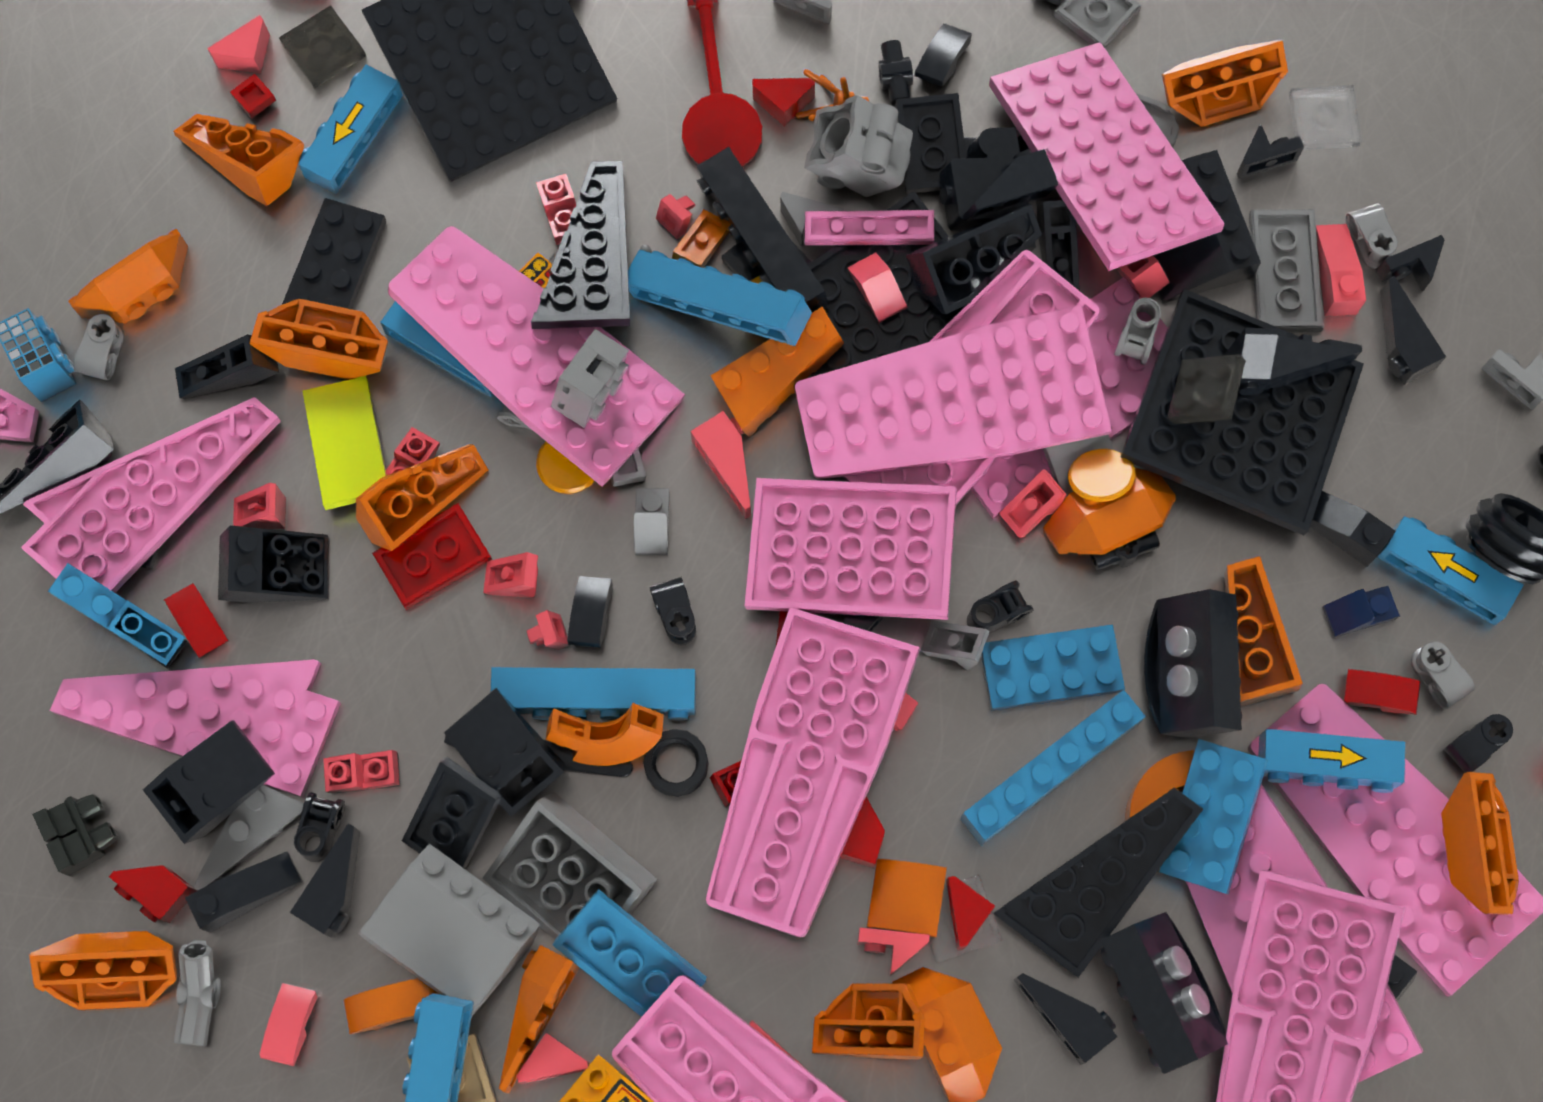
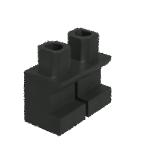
(70, 833)

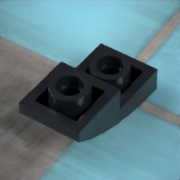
(942, 54)
(589, 611)

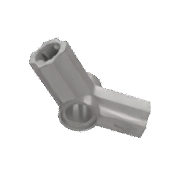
(196, 993)

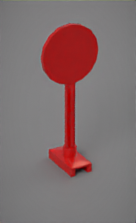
(721, 117)

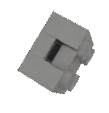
(590, 379)

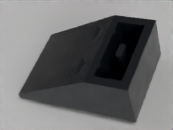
(272, 565)
(505, 751)
(208, 783)

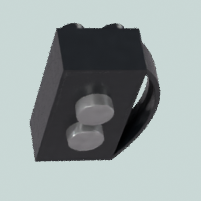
(1194, 664)
(1165, 992)

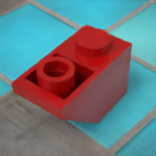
(865, 838)
(156, 888)

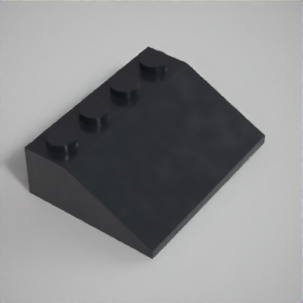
(1220, 257)

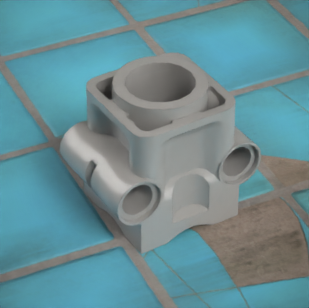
(859, 147)

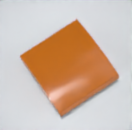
(906, 897)

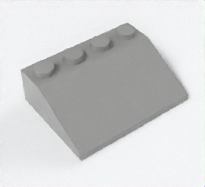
(560, 863)
(450, 928)

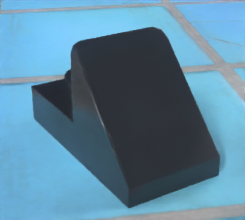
(1265, 156)
(1418, 260)

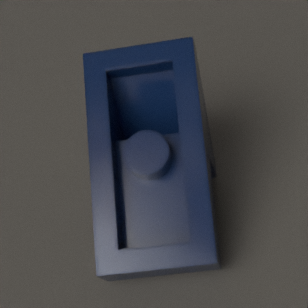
(1360, 611)

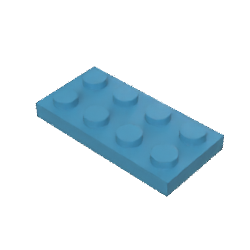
(1052, 667)
(1226, 788)
(622, 954)

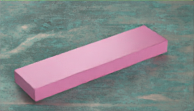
(869, 227)

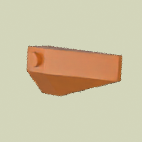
(412, 496)

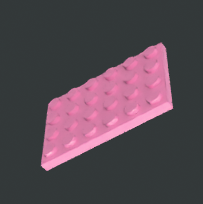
(851, 548)

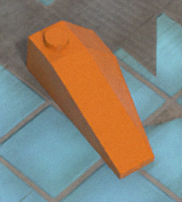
(250, 158)
(540, 993)

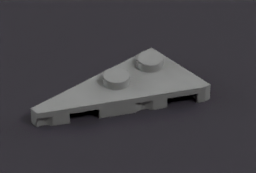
(247, 830)

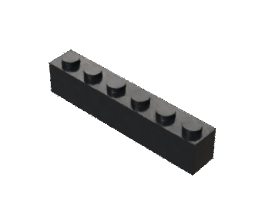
(757, 228)

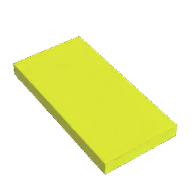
(344, 440)

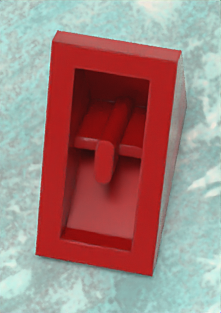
(783, 96)
(967, 910)

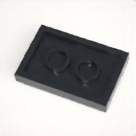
(935, 138)
(452, 813)

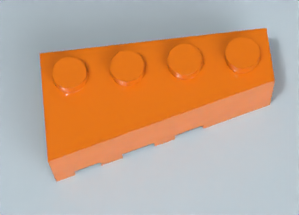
(768, 374)
(1264, 653)

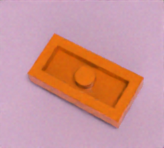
(702, 239)

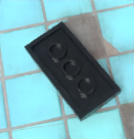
(336, 255)

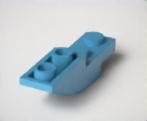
(116, 614)

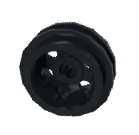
(1508, 537)

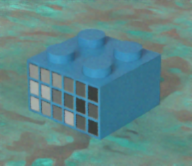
(36, 354)

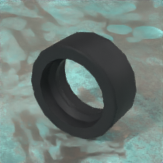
(690, 784)

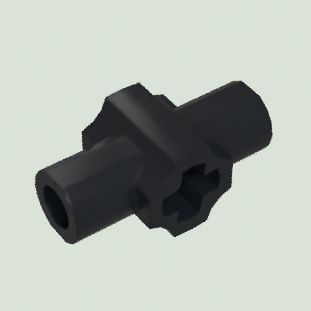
(895, 71)
(1139, 546)

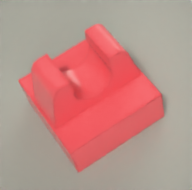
(675, 214)
(549, 631)

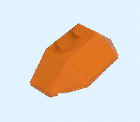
(1225, 82)
(135, 281)
(320, 339)
(1103, 526)
(1480, 844)
(105, 969)
(871, 1023)
(956, 1034)

